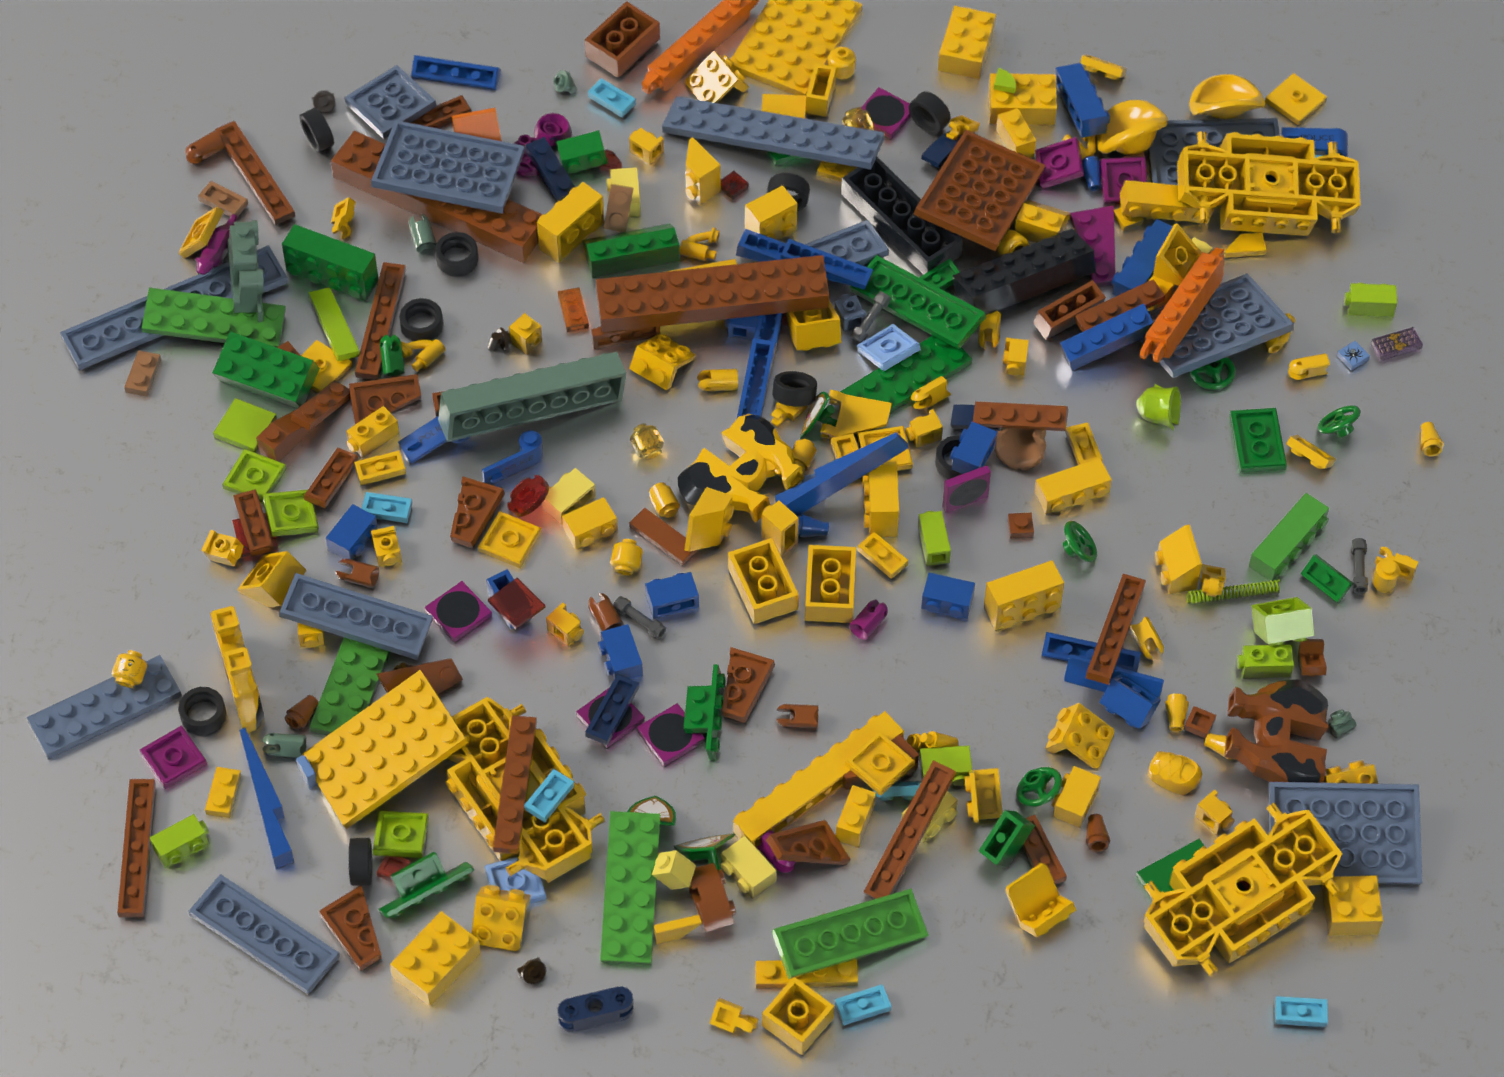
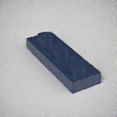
(549, 168)
(612, 709)

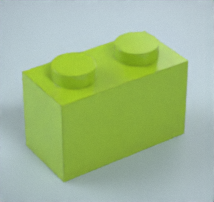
(953, 757)

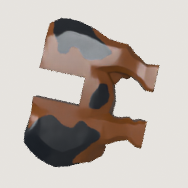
(1280, 711)

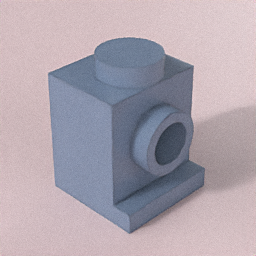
(849, 312)

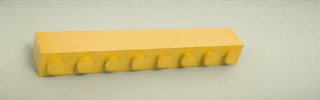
(808, 786)

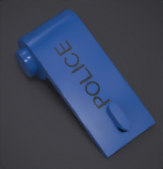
(1321, 138)
(424, 440)
(530, 454)

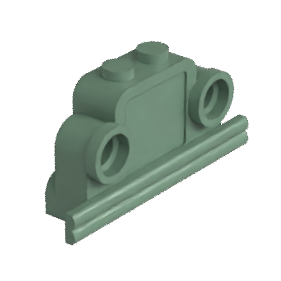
(244, 269)

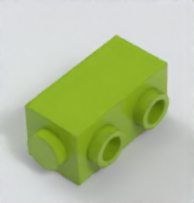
(1371, 299)
(934, 538)
(1266, 661)
(180, 840)

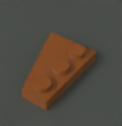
(808, 844)
(353, 928)

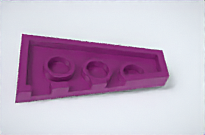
(1097, 230)

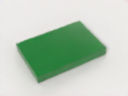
(1258, 440)
(1161, 870)

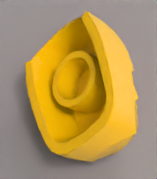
(1174, 772)

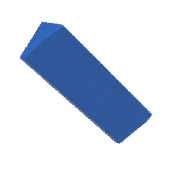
(455, 72)
(1062, 646)
(1077, 670)

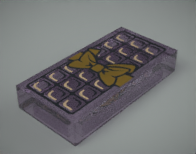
(1396, 344)

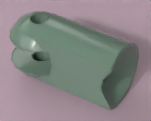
(422, 234)
(284, 745)

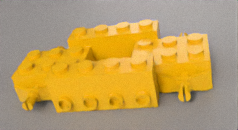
(1250, 203)
(476, 782)
(1211, 909)

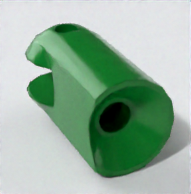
(391, 356)

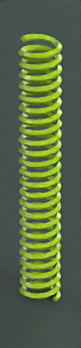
(1236, 591)

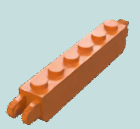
(697, 44)
(1184, 306)

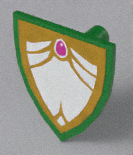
(818, 413)
(656, 805)
(704, 848)

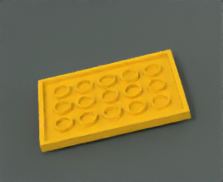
(791, 39)
(384, 749)

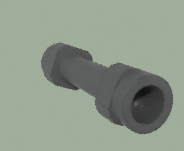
(881, 301)
(1360, 582)
(655, 628)

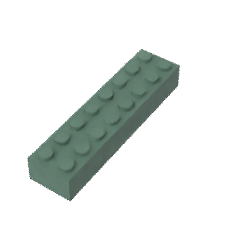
(531, 396)

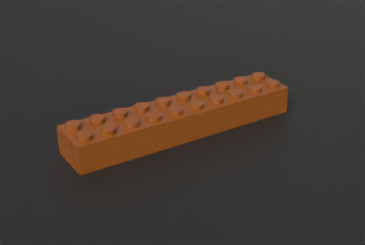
(508, 232)
(712, 293)

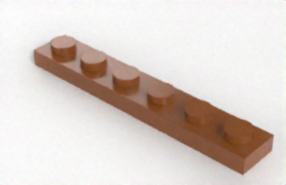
(255, 173)
(380, 320)
(1115, 629)
(515, 784)
(910, 831)
(136, 848)

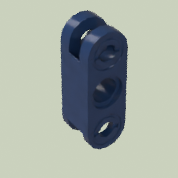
(615, 1006)

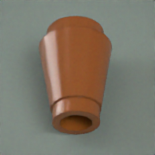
(300, 713)
(1097, 834)

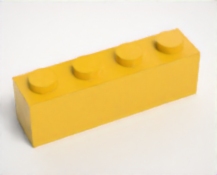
(1156, 202)

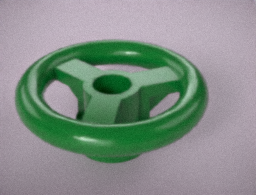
(1213, 370)
(1340, 423)
(1076, 543)
(1036, 782)

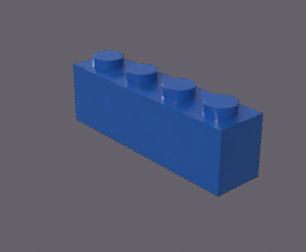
(1082, 100)
(1140, 266)
(1107, 337)

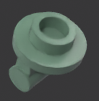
(564, 82)
(1341, 722)

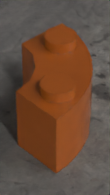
(710, 898)

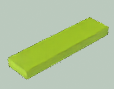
(333, 324)

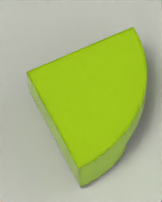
(1004, 81)

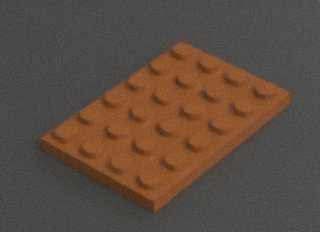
(979, 190)

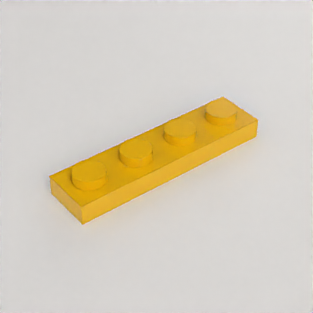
(773, 975)

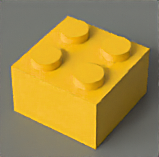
(772, 214)
(1355, 908)
(797, 1015)

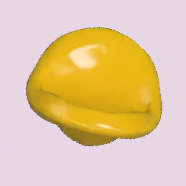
(1225, 97)
(1131, 127)

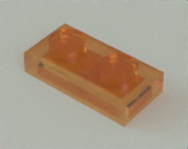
(573, 309)

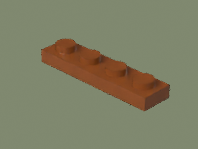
(1146, 294)
(1021, 416)

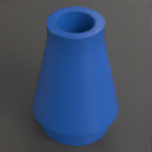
(1092, 172)
(812, 527)

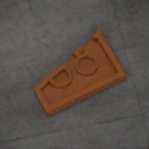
(389, 392)
(474, 510)
(440, 674)
(745, 683)

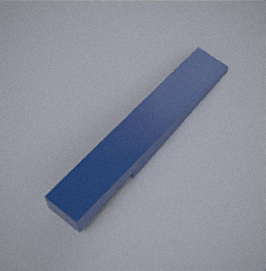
(763, 248)
(760, 364)
(841, 473)
(269, 805)

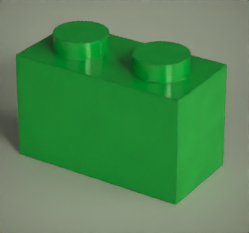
(582, 152)
(1006, 838)

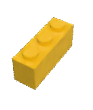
(1073, 486)

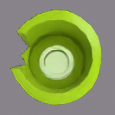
(1160, 405)

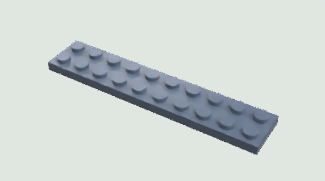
(773, 132)
(122, 327)

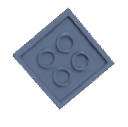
(389, 99)

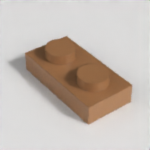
(219, 196)
(618, 208)
(142, 373)

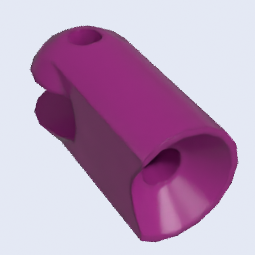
(868, 619)
(765, 849)

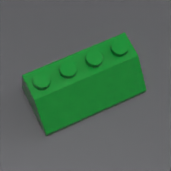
(632, 250)

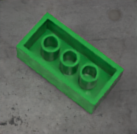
(330, 262)
(265, 370)

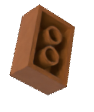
(622, 39)

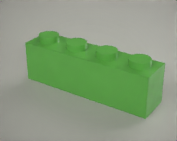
(1288, 537)

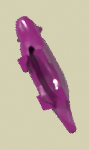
(216, 248)

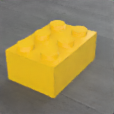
(966, 42)
(1033, 97)
(570, 222)
(882, 499)
(763, 581)
(830, 583)
(1023, 595)
(435, 958)

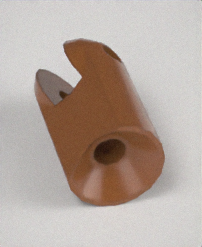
(204, 148)
(361, 574)
(604, 613)
(800, 716)

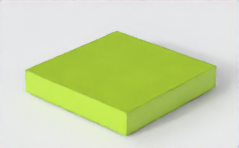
(243, 424)
(254, 472)
(289, 513)
(400, 834)

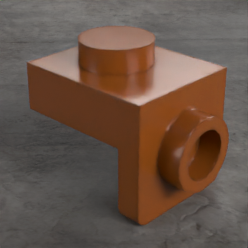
(1311, 657)

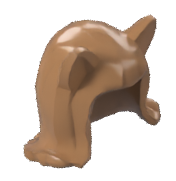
(1020, 447)

